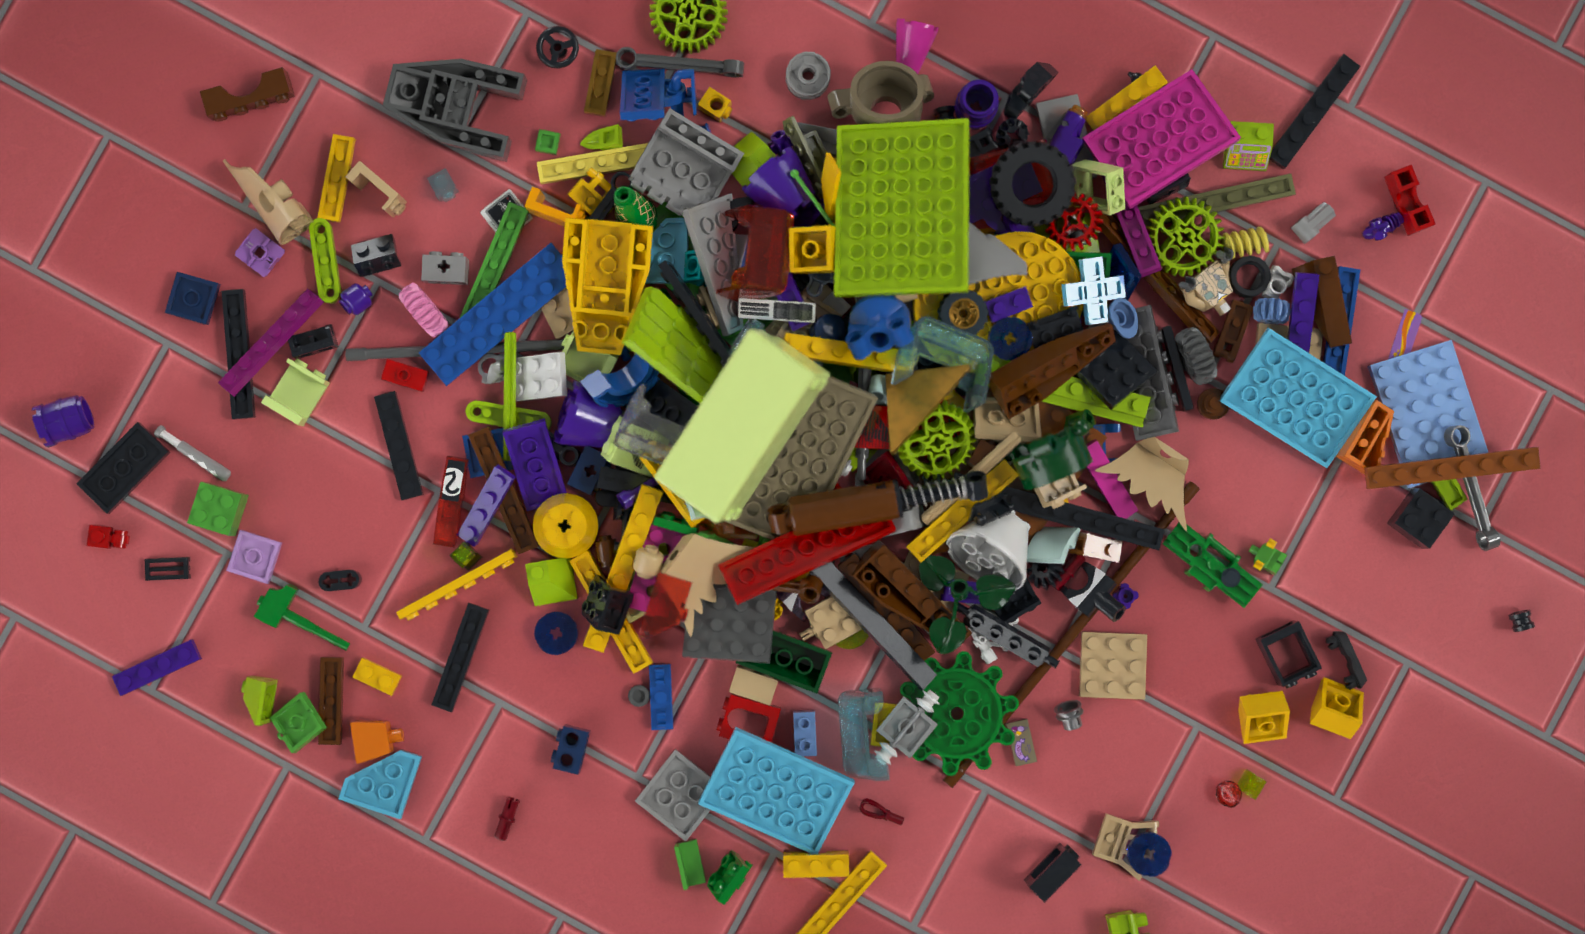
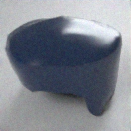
(829, 327)

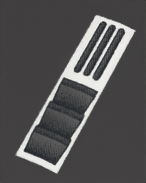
(776, 310)

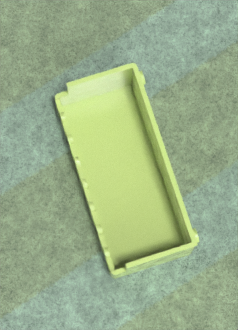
(741, 426)

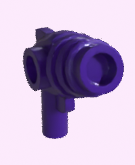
(1379, 227)

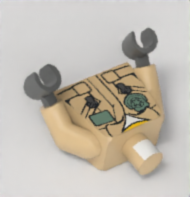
(1211, 285)

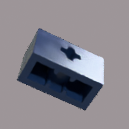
(579, 477)

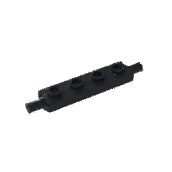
(1006, 635)

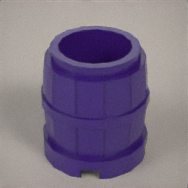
(982, 93)
(63, 420)

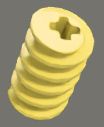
(1246, 241)

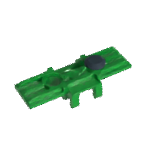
(1208, 570)

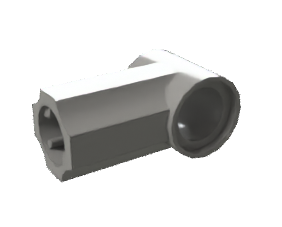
(1310, 225)

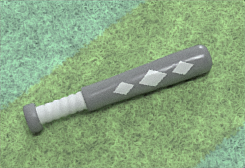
(195, 455)

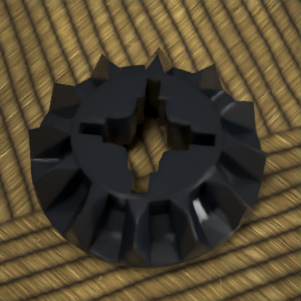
(1011, 125)

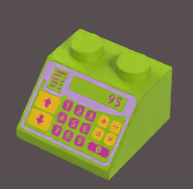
(1253, 148)

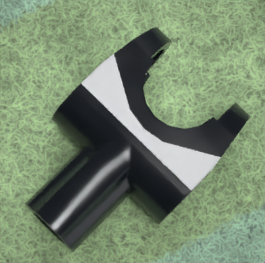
(1096, 595)

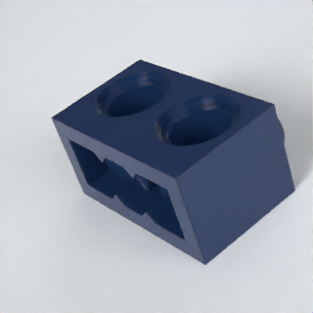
(576, 750)

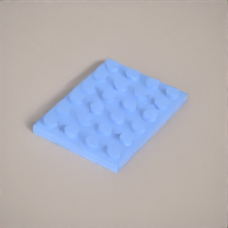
(1426, 398)

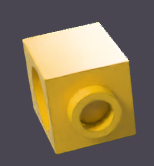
(713, 96)

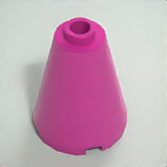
(913, 42)

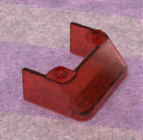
(766, 253)
(666, 605)

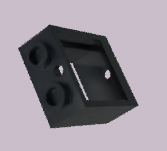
(1275, 635)
(1053, 871)

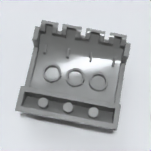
(684, 164)

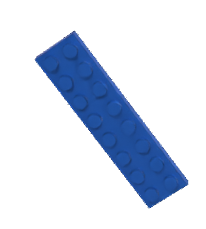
(496, 314)

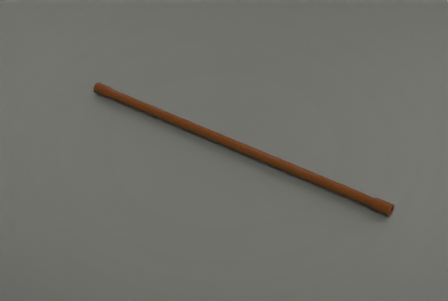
(1189, 492)

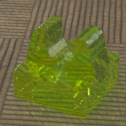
(1251, 784)

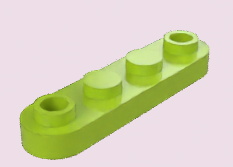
(325, 260)
(493, 414)

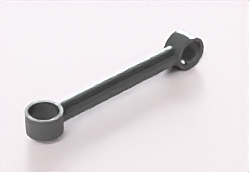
(728, 67)
(1487, 536)

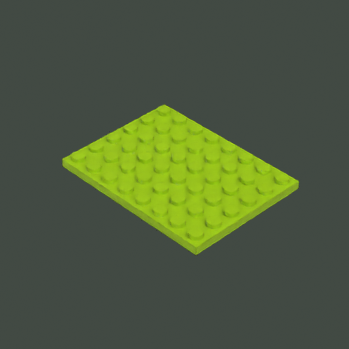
(902, 208)

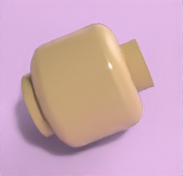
(648, 562)

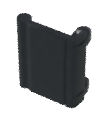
(1054, 326)

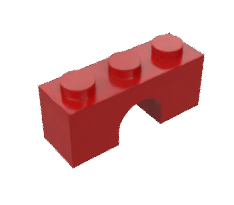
(1402, 188)

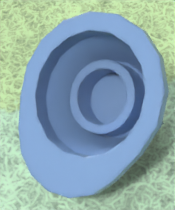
(1123, 317)

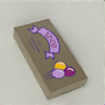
(1023, 746)

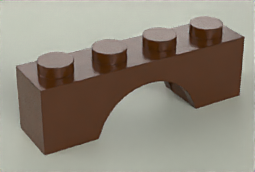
(273, 87)

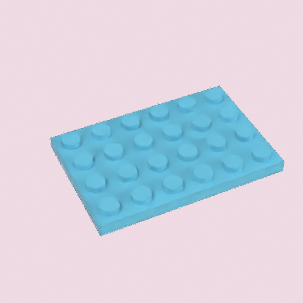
(1297, 398)
(776, 791)

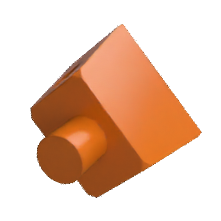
(373, 739)

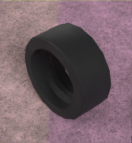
(1265, 276)

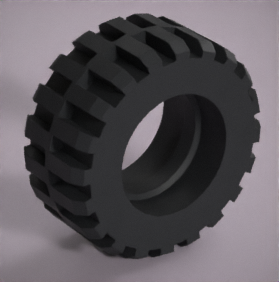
(1062, 190)

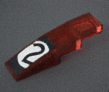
(450, 501)

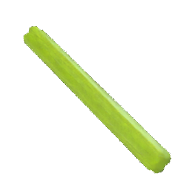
(509, 415)

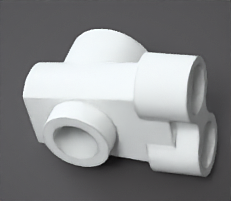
(1278, 282)

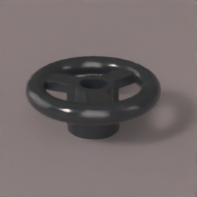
(573, 42)

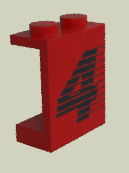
(876, 430)

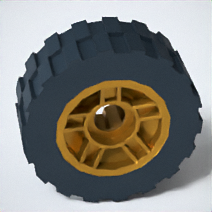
(974, 308)

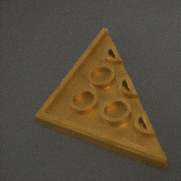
(917, 399)

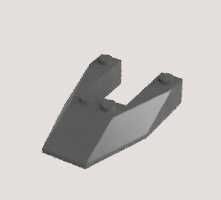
(441, 99)

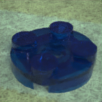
(1019, 331)
(567, 627)
(1161, 855)

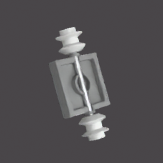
(907, 727)

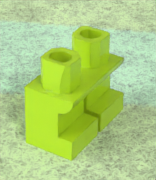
(1126, 922)

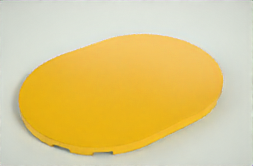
(1046, 270)

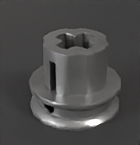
(1069, 714)

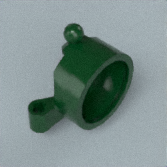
(1054, 455)

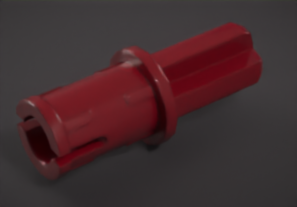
(1070, 569)
(506, 818)

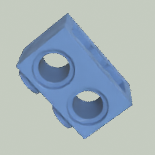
(805, 732)

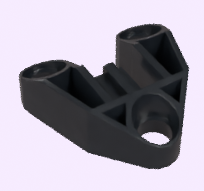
(1029, 88)

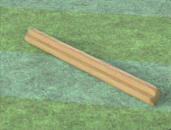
(984, 465)

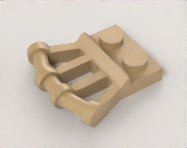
(1114, 837)

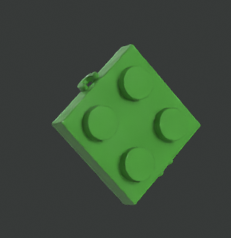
(298, 722)

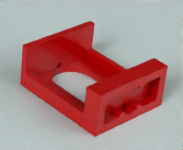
(750, 705)

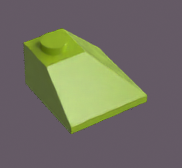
(755, 155)
(551, 581)
(259, 698)

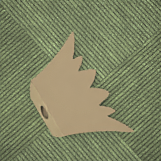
(1153, 473)
(698, 561)

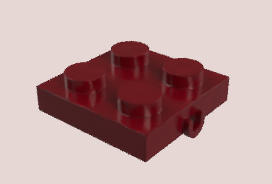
(886, 469)

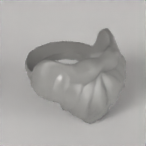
(496, 370)

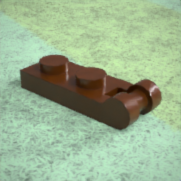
(1233, 330)

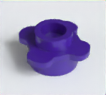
(1131, 595)

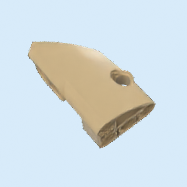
(283, 218)

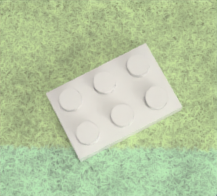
(541, 376)

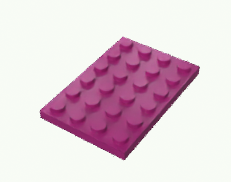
(1163, 137)

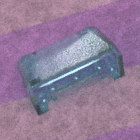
(856, 756)

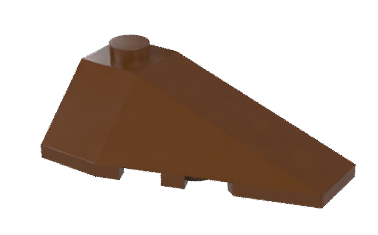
(1330, 307)

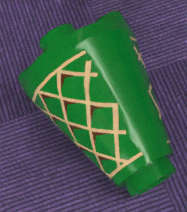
(634, 207)

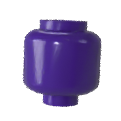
(356, 299)

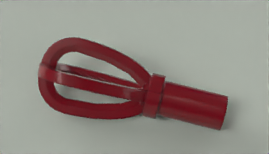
(888, 815)

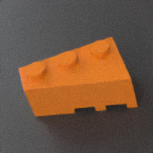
(1368, 439)

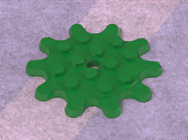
(982, 715)

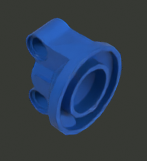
(874, 315)

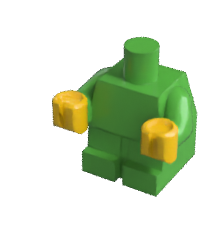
(1268, 557)

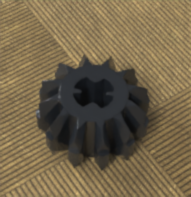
(1045, 579)

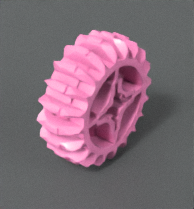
(423, 310)

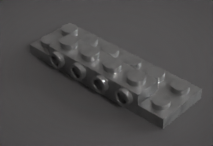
(1161, 410)

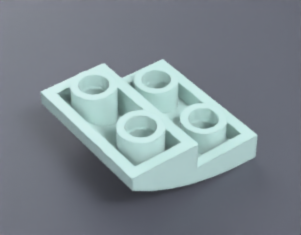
(1052, 544)

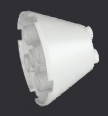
(992, 548)

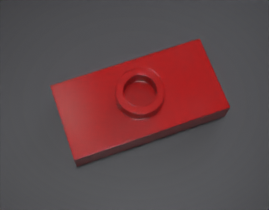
(405, 375)

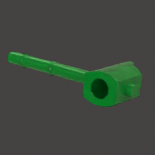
(275, 608)

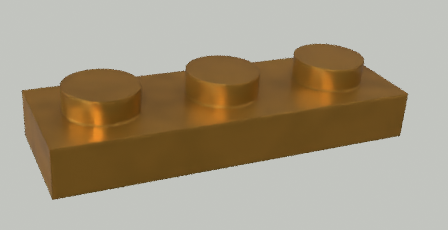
(600, 83)

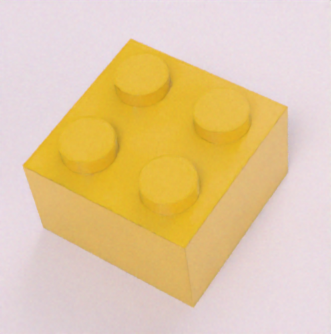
(812, 249)

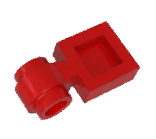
(103, 537)

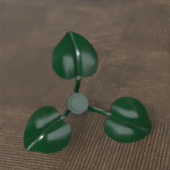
(992, 591)

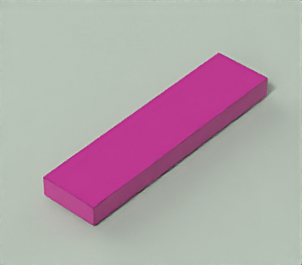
(1112, 490)

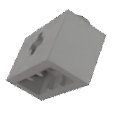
(455, 275)

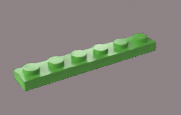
(498, 254)

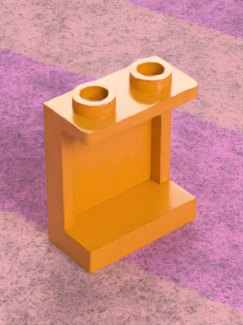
(536, 207)

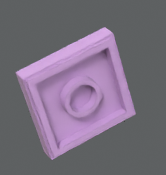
(254, 556)

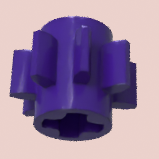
(779, 142)

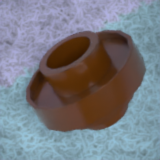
(1209, 404)

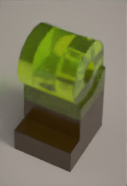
(465, 556)

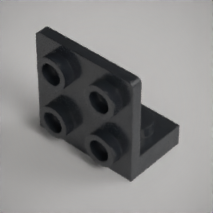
(606, 606)

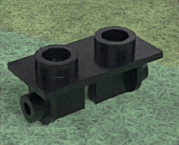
(984, 511)

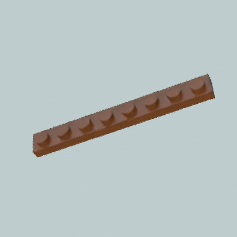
(1452, 467)

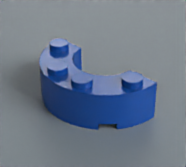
(622, 385)

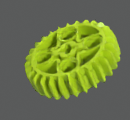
(688, 24)
(1193, 237)
(943, 442)

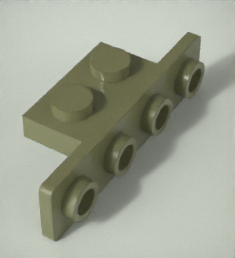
(809, 150)

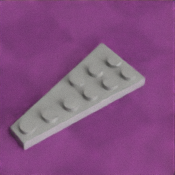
(716, 255)

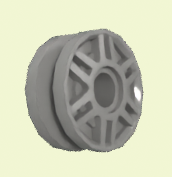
(811, 63)

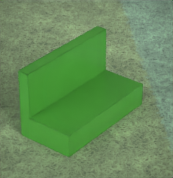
(689, 863)

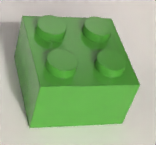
(217, 509)

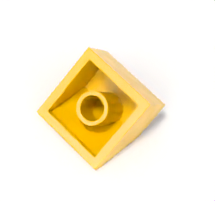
(1337, 708)
(1263, 717)

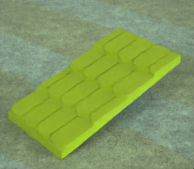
(673, 344)

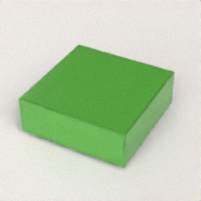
(547, 142)

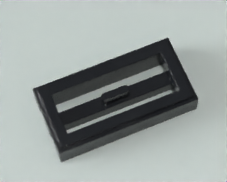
(185, 567)

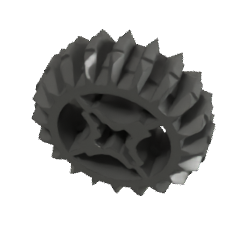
(1196, 356)

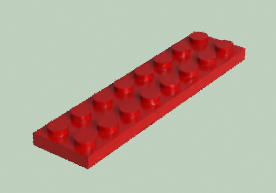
(794, 556)

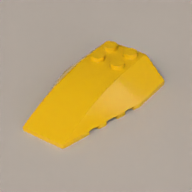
(604, 279)

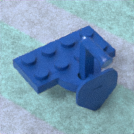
(648, 93)

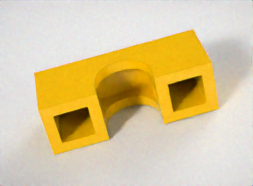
(816, 865)

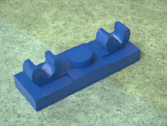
(661, 697)

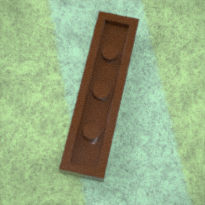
(331, 699)

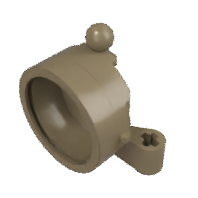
(879, 83)

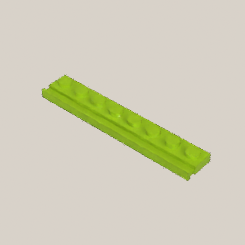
(1078, 397)

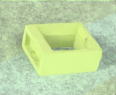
(1114, 184)

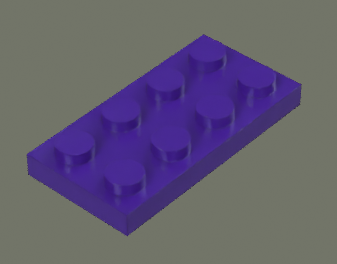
(534, 462)

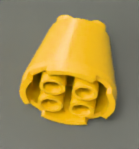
(580, 517)

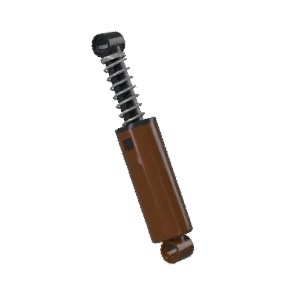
(867, 503)

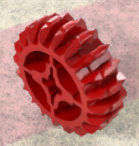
(1077, 215)

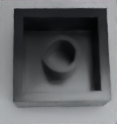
(1421, 518)

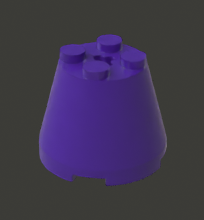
(776, 188)
(583, 420)

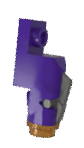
(1067, 130)

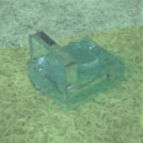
(443, 185)

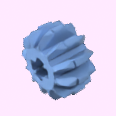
(1271, 311)

